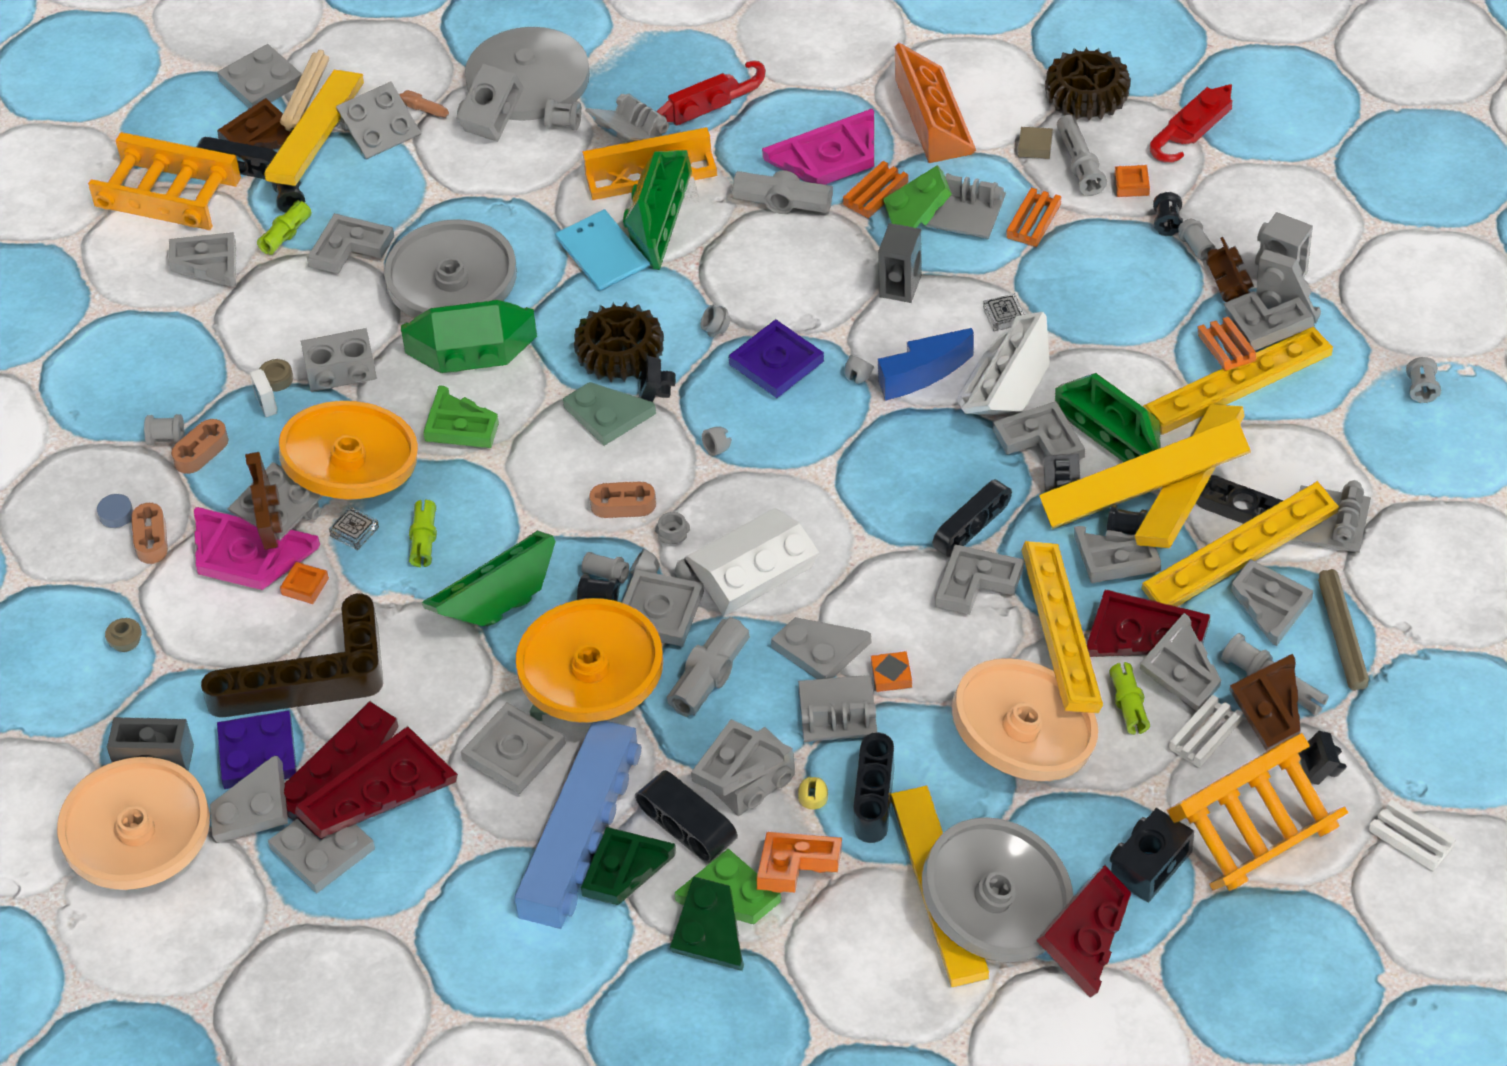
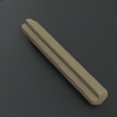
(1343, 630)

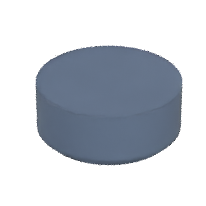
(115, 510)

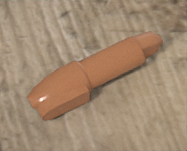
(415, 101)

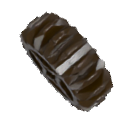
(1087, 83)
(619, 333)

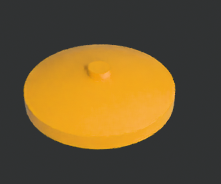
(348, 449)
(589, 660)

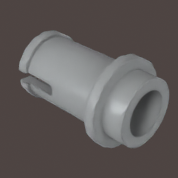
(1192, 233)
(605, 567)

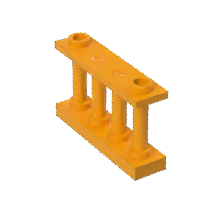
(171, 158)
(1257, 775)

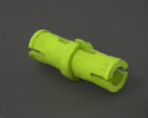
(284, 227)
(422, 533)
(1129, 698)

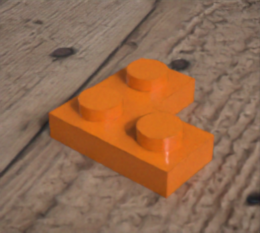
(789, 853)

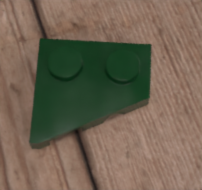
(624, 864)
(708, 925)

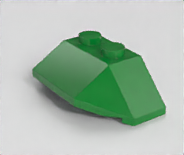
(657, 203)
(469, 335)
(1109, 416)
(498, 584)

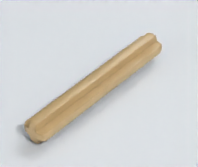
(304, 90)

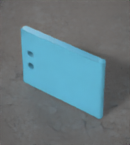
(602, 250)

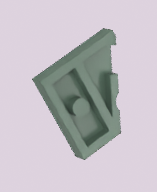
(607, 411)

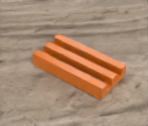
(871, 187)
(1040, 200)
(1235, 335)

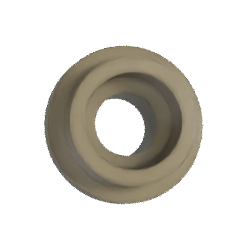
(123, 634)

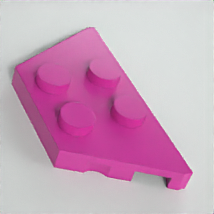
(827, 151)
(234, 551)

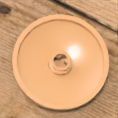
(1017, 721)
(133, 823)

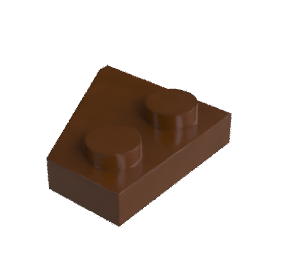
(257, 127)
(264, 501)
(1270, 702)

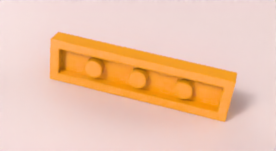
(629, 158)

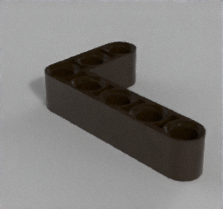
(306, 679)

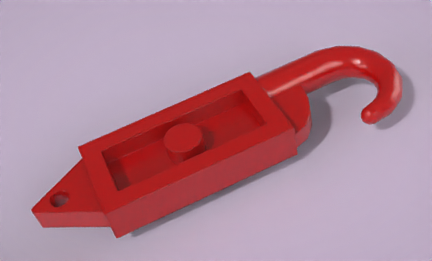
(709, 95)
(1193, 121)

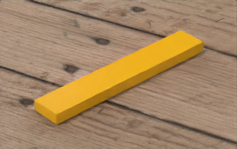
(313, 128)
(1230, 385)
(1145, 473)
(1178, 499)
(1240, 545)
(1061, 627)
(920, 832)

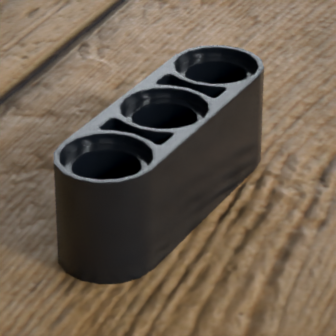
(869, 801)
(686, 816)

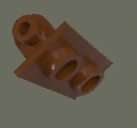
(1227, 262)

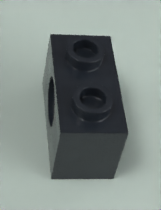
(1144, 872)

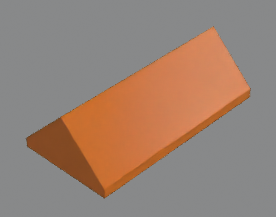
(931, 106)

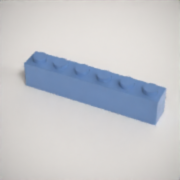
(577, 824)

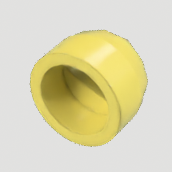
(821, 793)

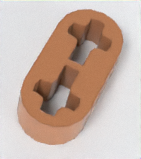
(200, 446)
(622, 499)
(143, 533)

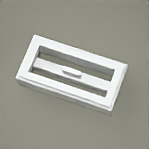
(1210, 706)
(1416, 831)

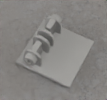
(631, 119)
(378, 120)
(969, 208)
(294, 501)
(1347, 526)
(837, 708)

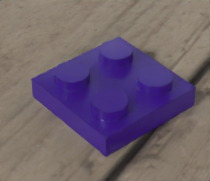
(776, 358)
(253, 741)

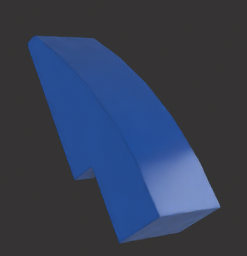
(924, 362)

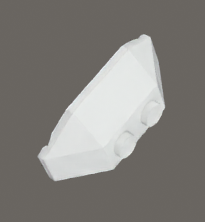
(1009, 369)

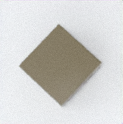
(1035, 142)

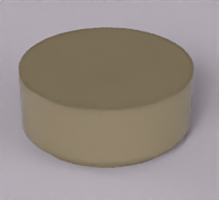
(278, 374)

